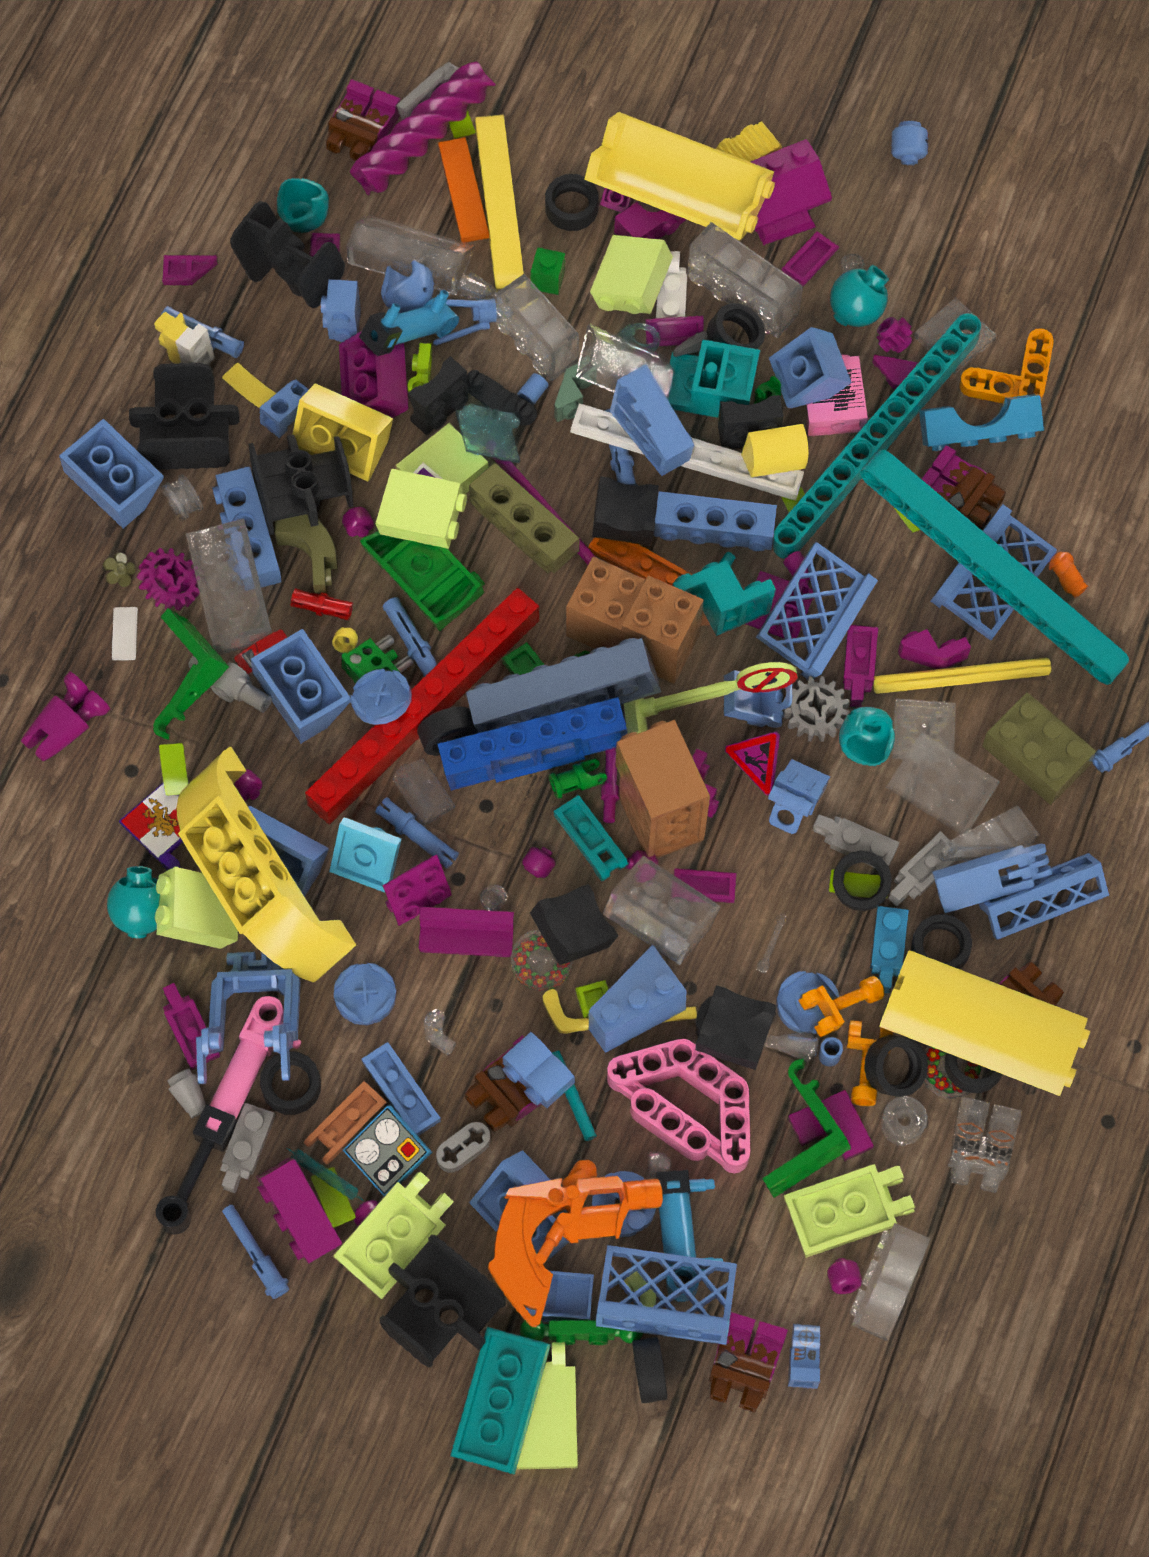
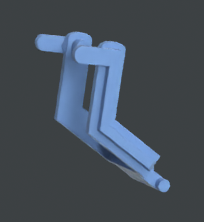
(251, 976)

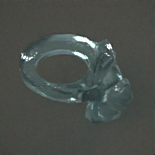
(628, 332)

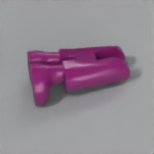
(61, 721)

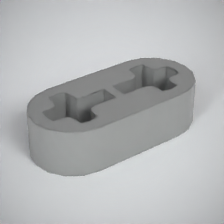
(467, 1153)

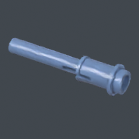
(1119, 749)
(263, 1265)

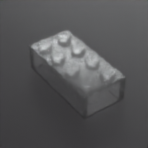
(744, 278)

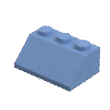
(111, 472)
(300, 685)
(298, 852)
(511, 1173)

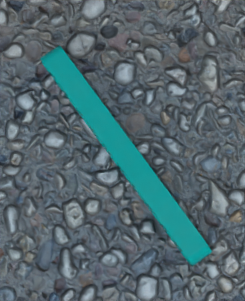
(880, 422)
(994, 567)

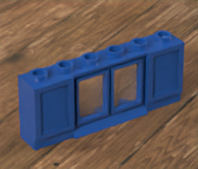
(533, 744)

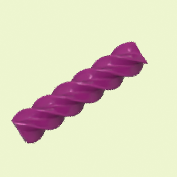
(426, 122)

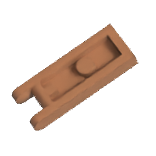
(347, 1120)

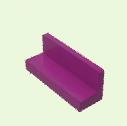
(466, 932)

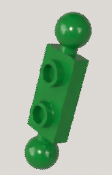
(576, 1330)

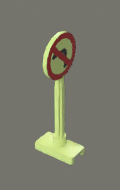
(754, 679)

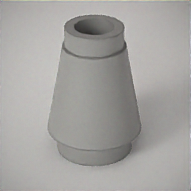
(187, 1092)

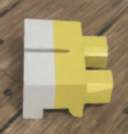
(182, 342)

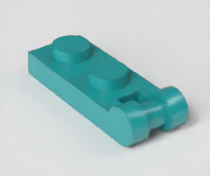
(590, 837)

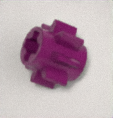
(894, 334)

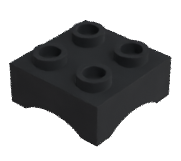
(439, 397)
(741, 419)
(625, 511)
(573, 925)
(735, 1028)

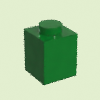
(548, 270)

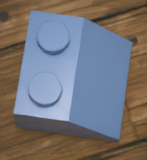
(810, 368)

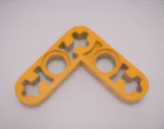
(1017, 384)

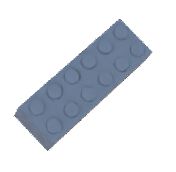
(577, 681)

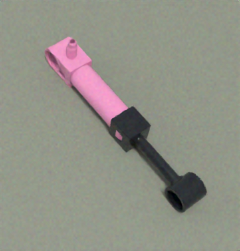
(219, 1118)

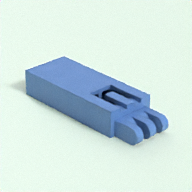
(980, 880)

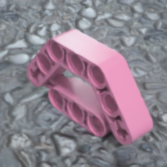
(634, 1088)

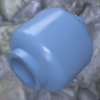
(909, 142)

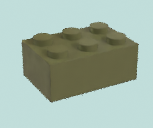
(1039, 748)

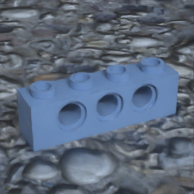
(240, 486)
(706, 509)

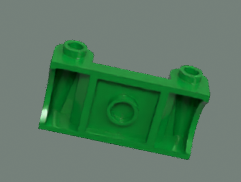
(427, 575)

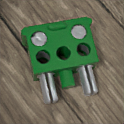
(370, 657)

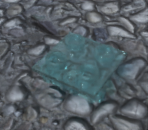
(489, 432)

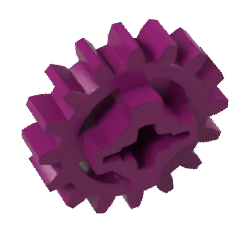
(168, 579)

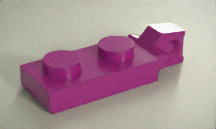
(860, 662)
(185, 1024)

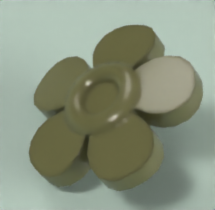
(119, 570)

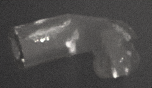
(434, 1032)

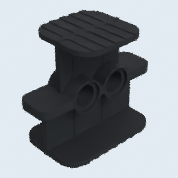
(268, 243)
(184, 440)
(295, 481)
(455, 1288)

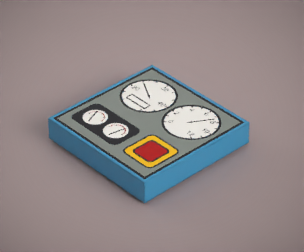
(387, 1150)

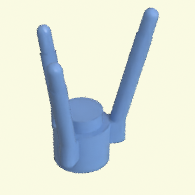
(482, 311)

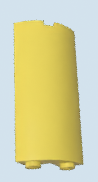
(680, 175)
(985, 1023)

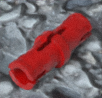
(321, 604)

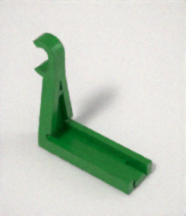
(199, 678)
(818, 1154)

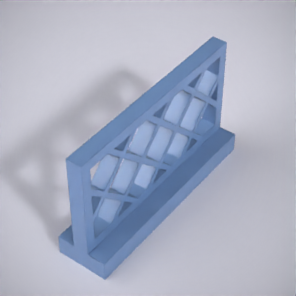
(960, 575)
(840, 619)
(665, 1321)

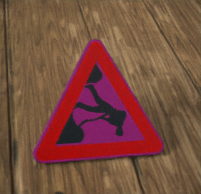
(757, 758)

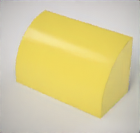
(776, 450)

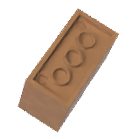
(621, 606)
(661, 789)

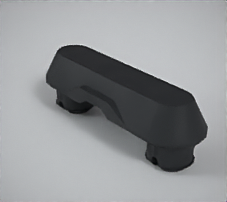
(497, 397)

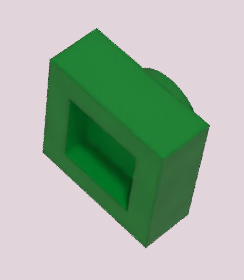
(521, 660)

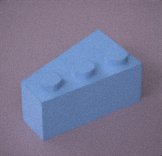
(651, 421)
(637, 1002)

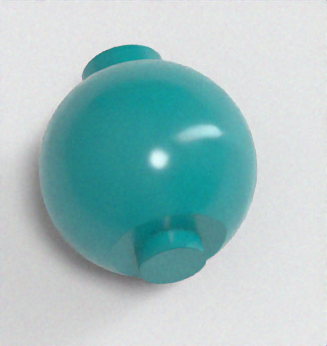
(859, 296)
(134, 902)

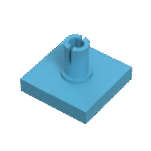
(364, 854)

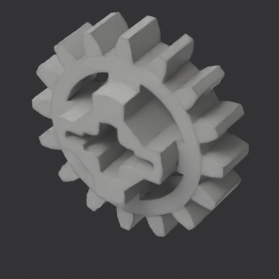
(826, 700)

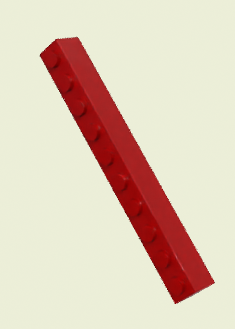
(435, 692)

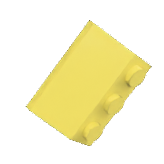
(361, 429)

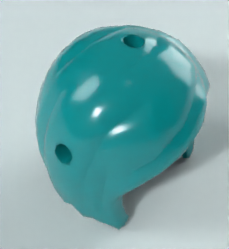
(302, 204)
(867, 736)

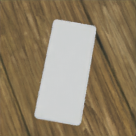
(124, 633)

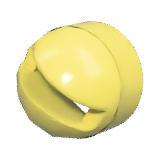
(340, 637)

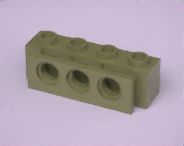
(523, 519)

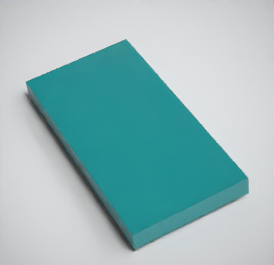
(500, 1400)

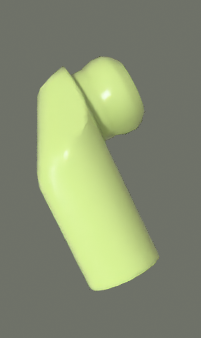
(635, 1282)

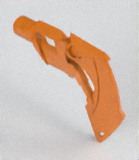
(515, 1263)

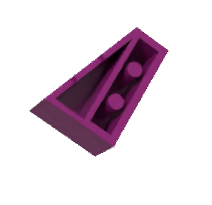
(298, 1210)

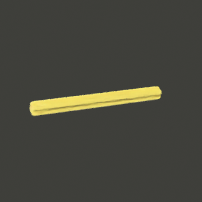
(962, 675)

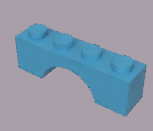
(1017, 416)

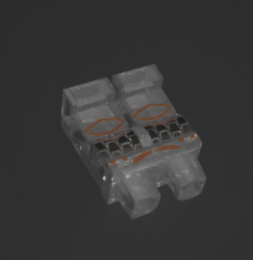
(982, 1154)

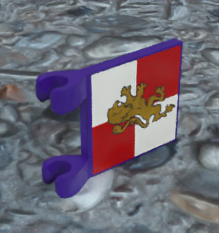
(156, 826)

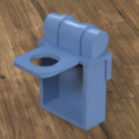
(756, 708)
(797, 791)
(568, 1297)

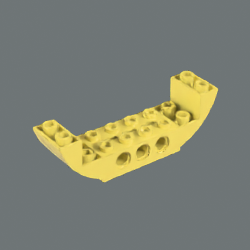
(251, 875)

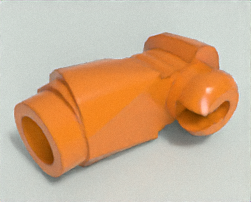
(1069, 577)
(581, 1170)

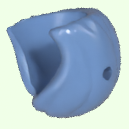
(409, 291)

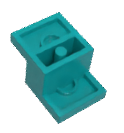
(713, 377)
(724, 599)

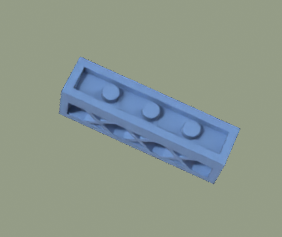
(1063, 876)

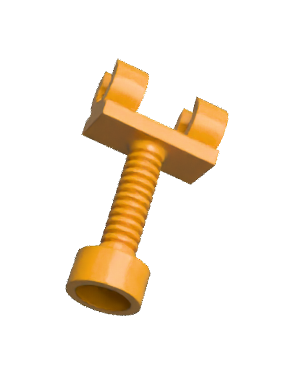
(869, 990)
(863, 1093)

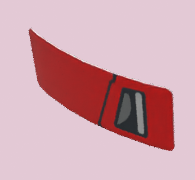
(244, 658)

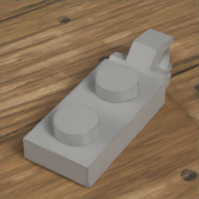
(425, 89)
(851, 837)
(917, 873)
(246, 1145)

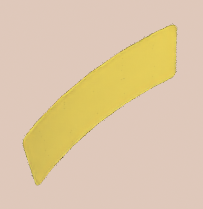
(248, 385)

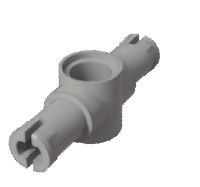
(237, 685)

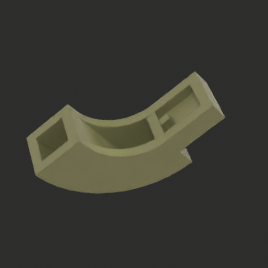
(314, 542)

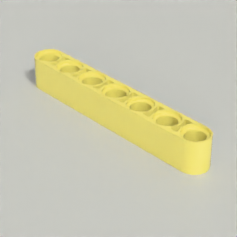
(499, 199)

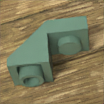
(569, 395)

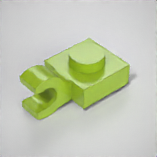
(422, 365)

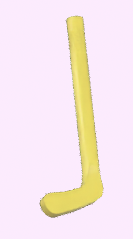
(568, 1025)

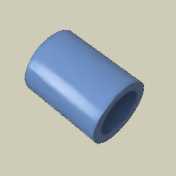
(533, 388)
(833, 1043)

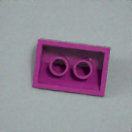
(797, 180)
(372, 379)

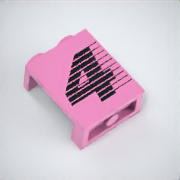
(843, 411)

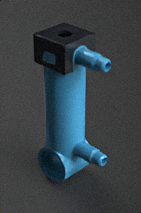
(393, 328)
(677, 1221)

